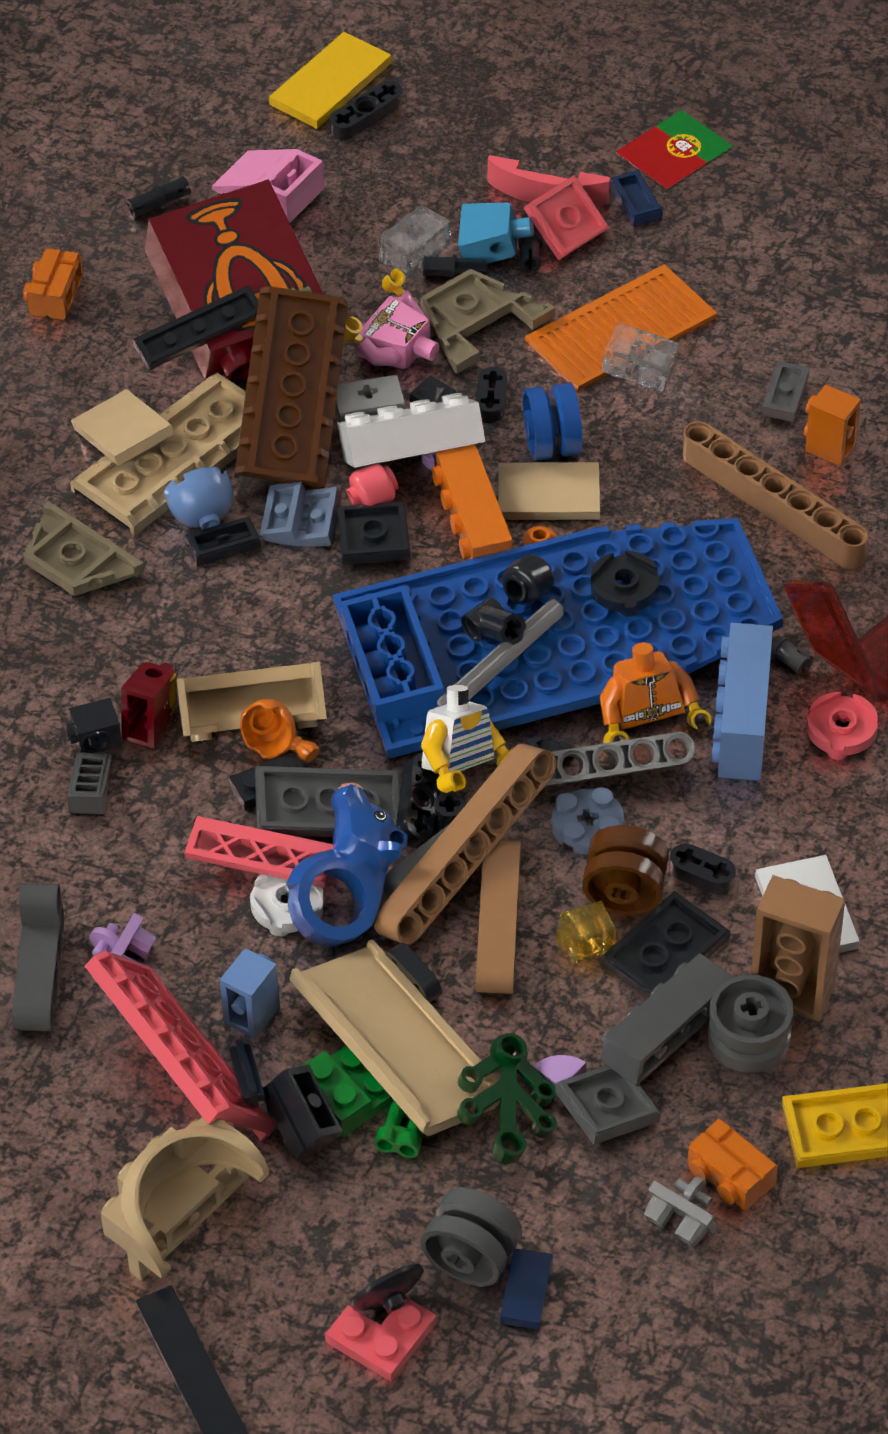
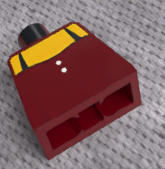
(148, 703)

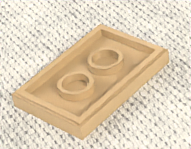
(122, 427)
(549, 490)

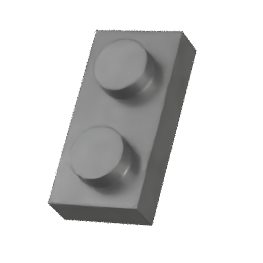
(785, 391)

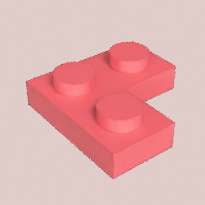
(385, 1345)

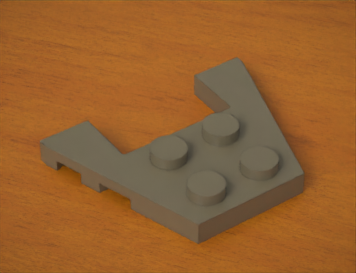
(469, 305)

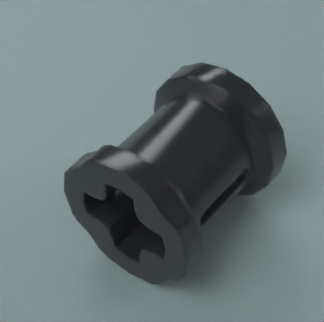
(447, 807)

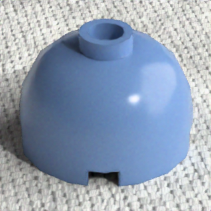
(201, 498)

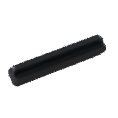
(246, 1073)

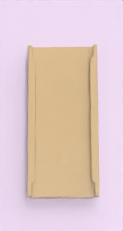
(205, 436)
(394, 1034)

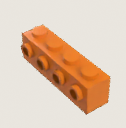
(471, 502)

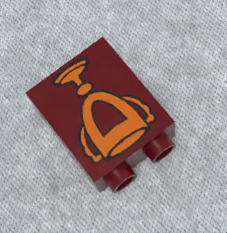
(220, 249)

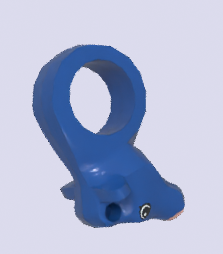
(361, 854)

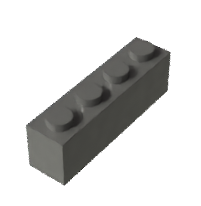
(663, 1021)

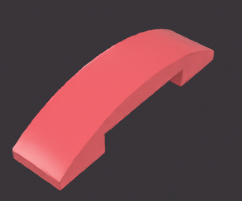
(528, 185)

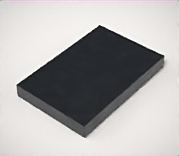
(662, 942)

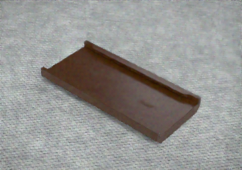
(292, 386)

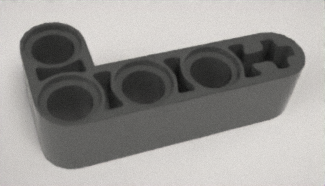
(38, 957)

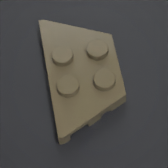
(76, 554)

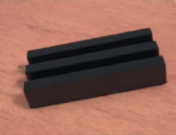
(225, 545)

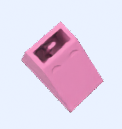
(292, 173)

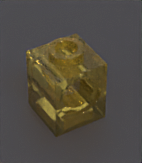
(585, 932)

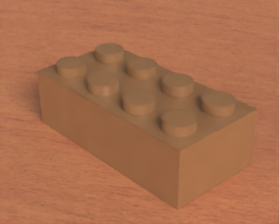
(799, 942)

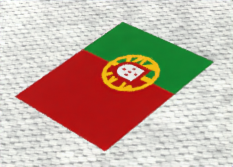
(674, 149)

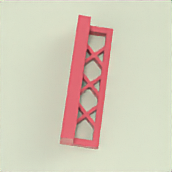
(253, 845)

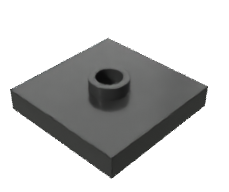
(606, 1104)

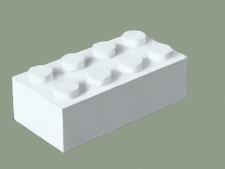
(410, 431)

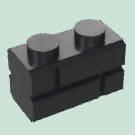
(301, 1111)

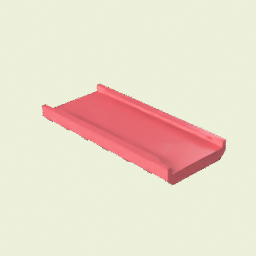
(176, 1041)

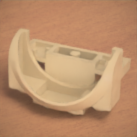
(168, 1193)

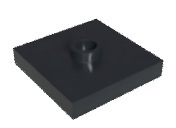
(373, 533)

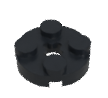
(625, 598)

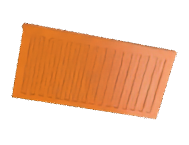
(651, 303)

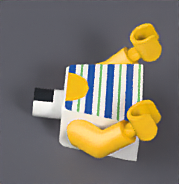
(459, 738)

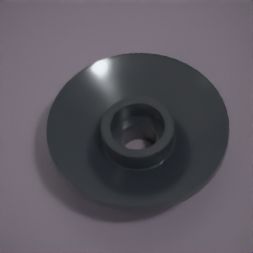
(388, 1290)

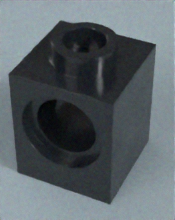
(94, 727)

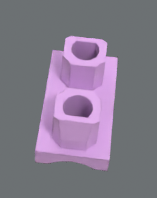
(132, 938)

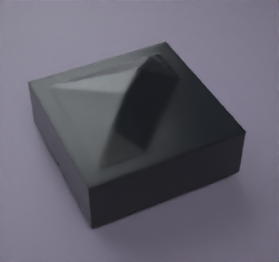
(431, 389)

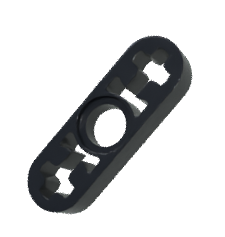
(382, 98)
(409, 810)

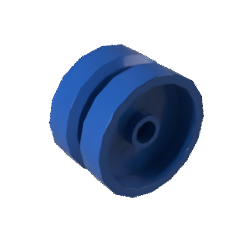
(552, 421)

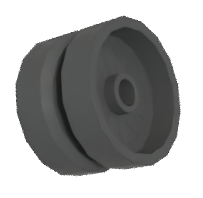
(750, 1023)
(471, 1236)

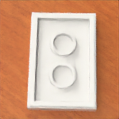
(816, 874)

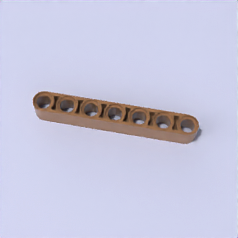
(775, 495)
(465, 844)

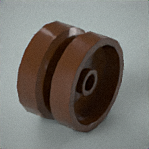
(625, 869)

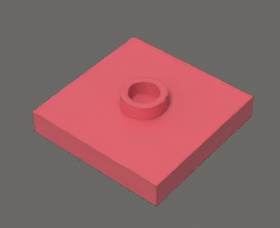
(566, 217)

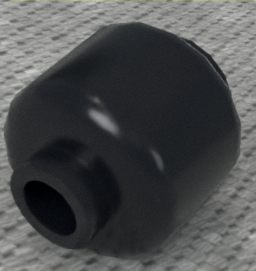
(528, 580)

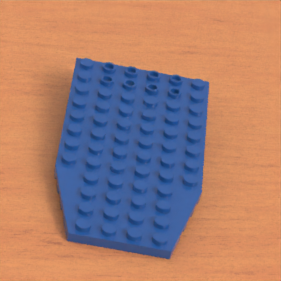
(413, 643)

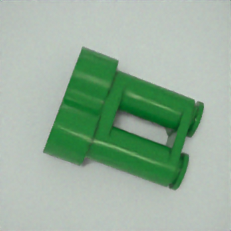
(398, 1139)

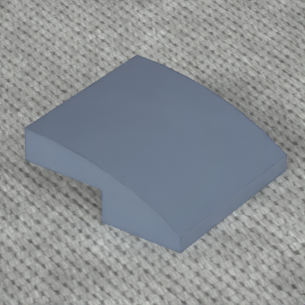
(300, 515)

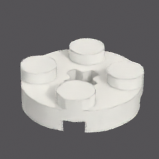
(269, 909)

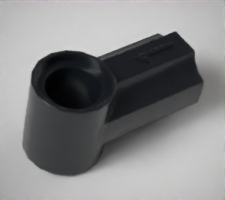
(493, 621)

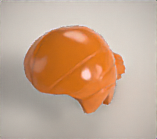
(271, 731)

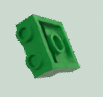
(349, 1088)

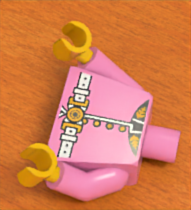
(395, 331)

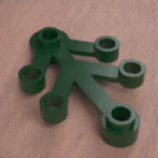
(509, 1094)

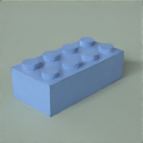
(742, 701)

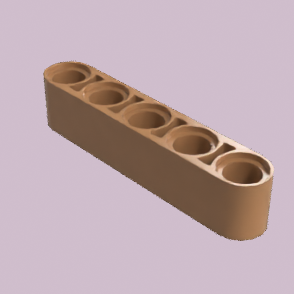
(498, 919)

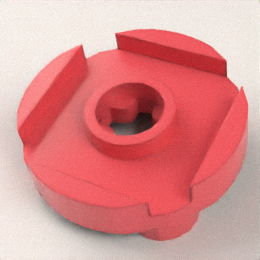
(837, 740)

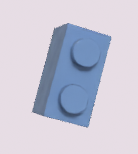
(250, 993)

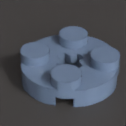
(580, 804)

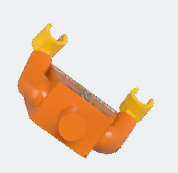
(647, 691)

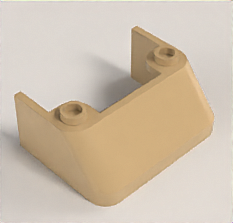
(218, 700)

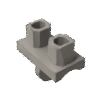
(666, 1202)

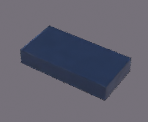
(636, 198)
(526, 1288)

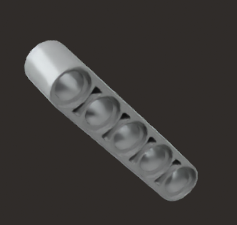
(623, 755)

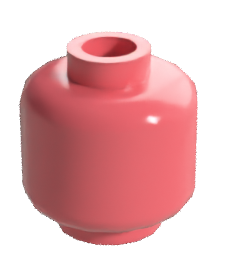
(372, 485)

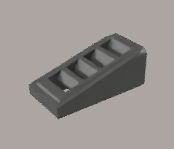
(90, 802)

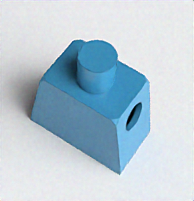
(491, 231)

